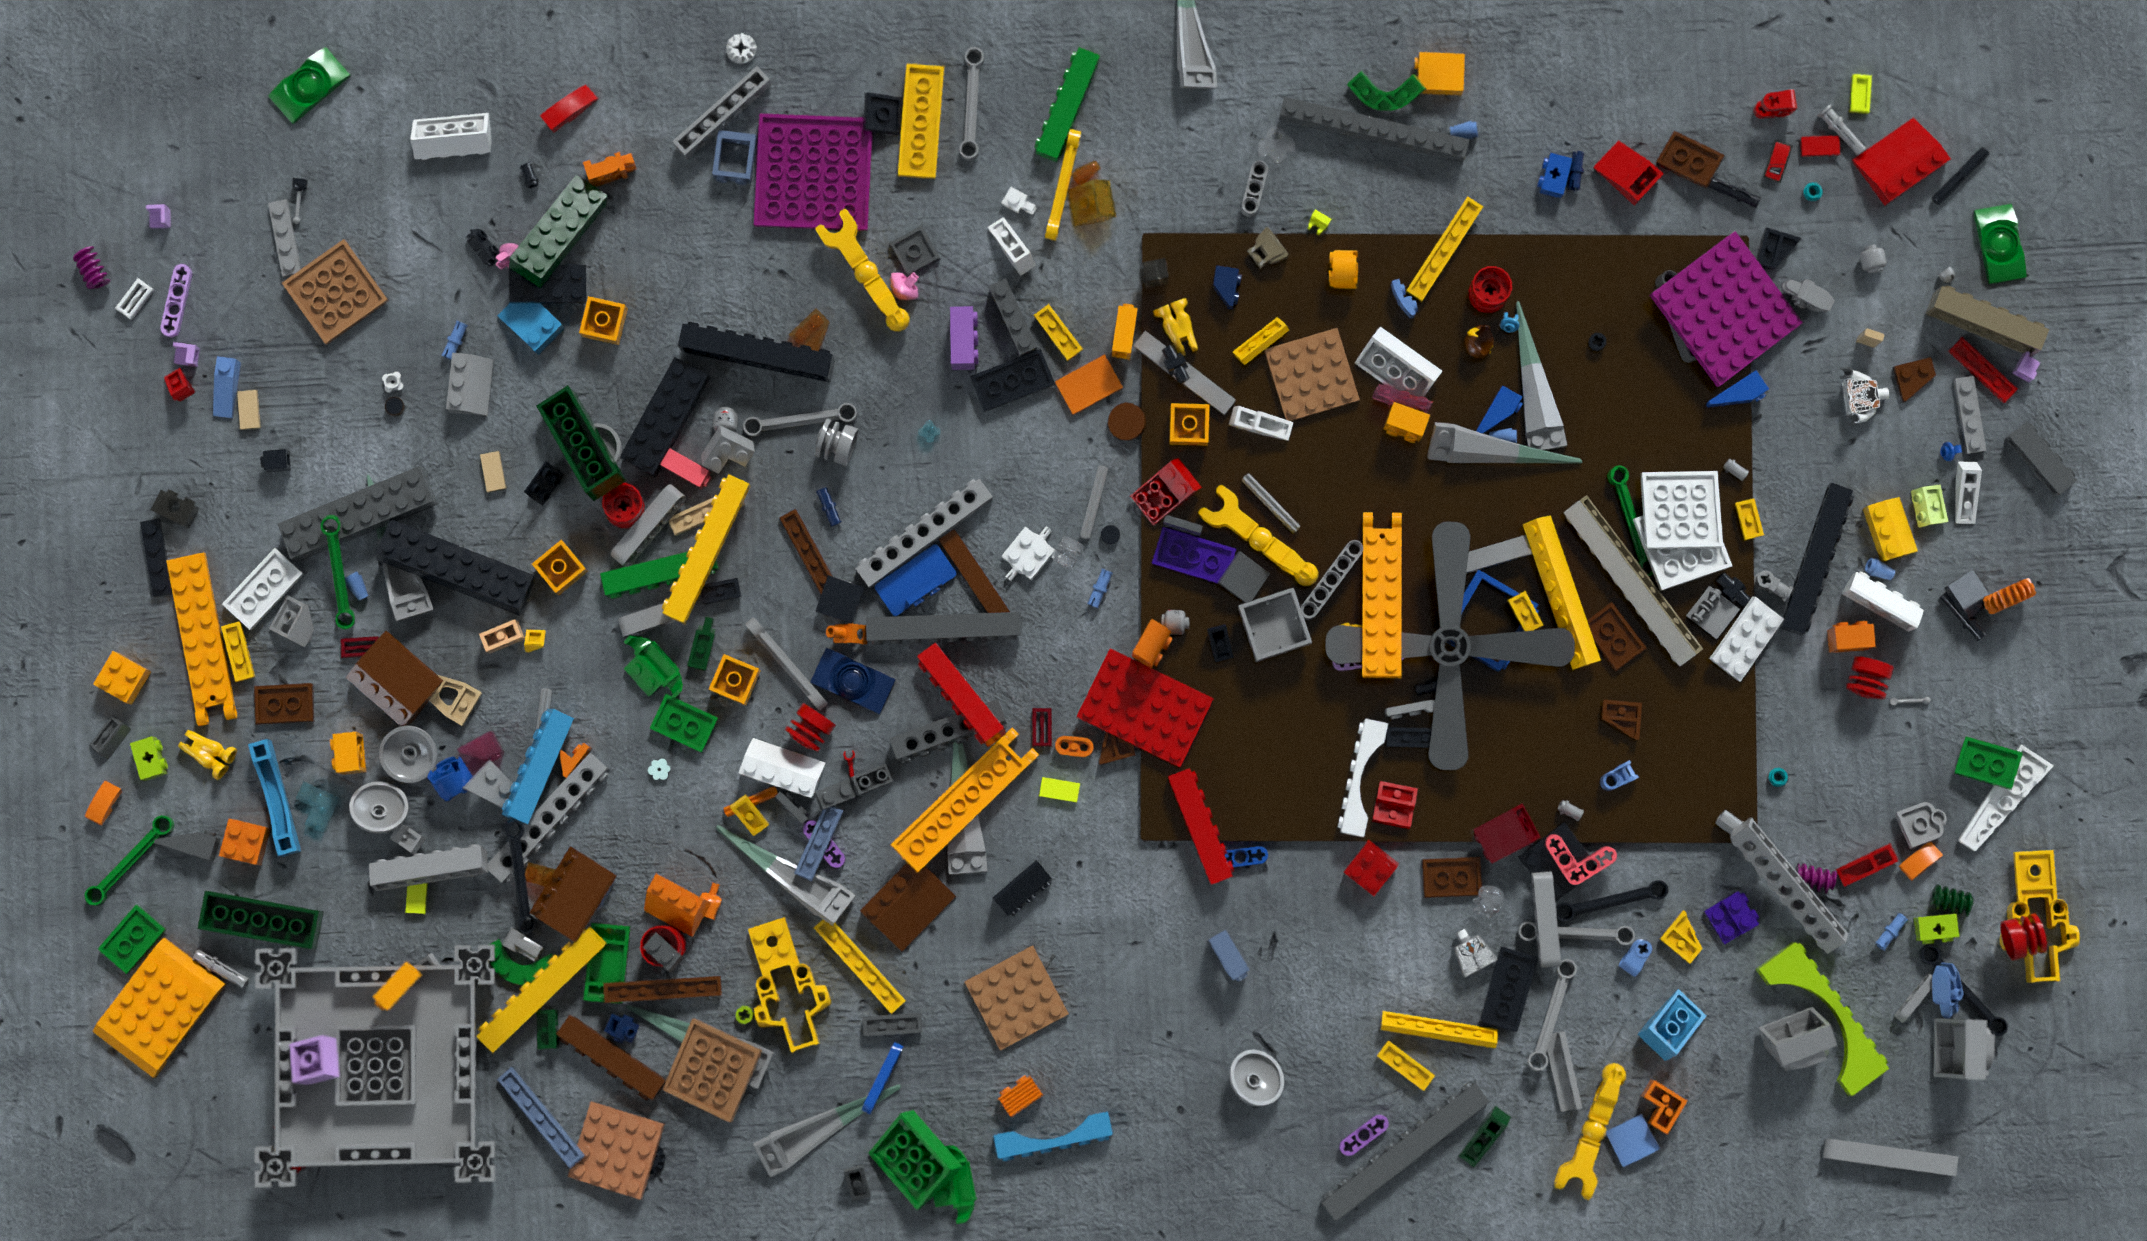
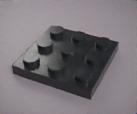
(1539, 859)

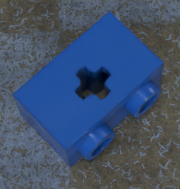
(1559, 165)

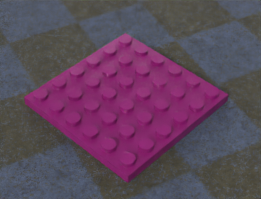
(812, 171)
(1726, 309)

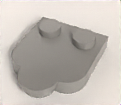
(1921, 824)

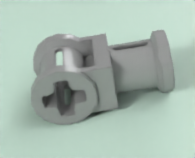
(1773, 585)

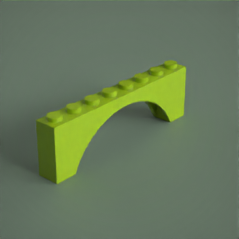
(1860, 1060)

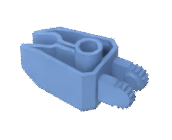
(1947, 989)

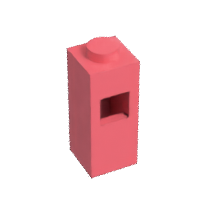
(686, 469)

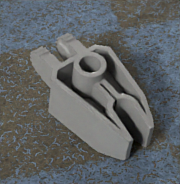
(1808, 295)

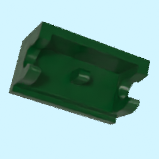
(547, 1028)

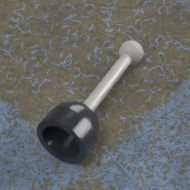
(298, 185)

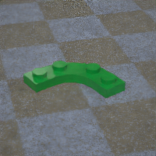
(1383, 100)
(513, 971)

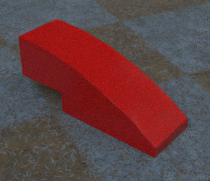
(568, 108)
(1867, 864)

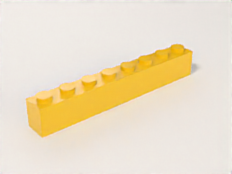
(706, 549)
(1561, 589)
(540, 990)

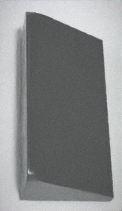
(110, 737)

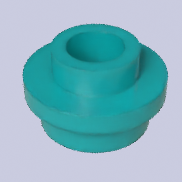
(1815, 186)
(1784, 777)

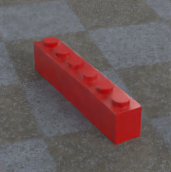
(961, 695)
(1200, 826)

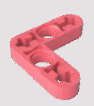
(1573, 865)

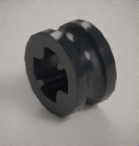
(1594, 347)

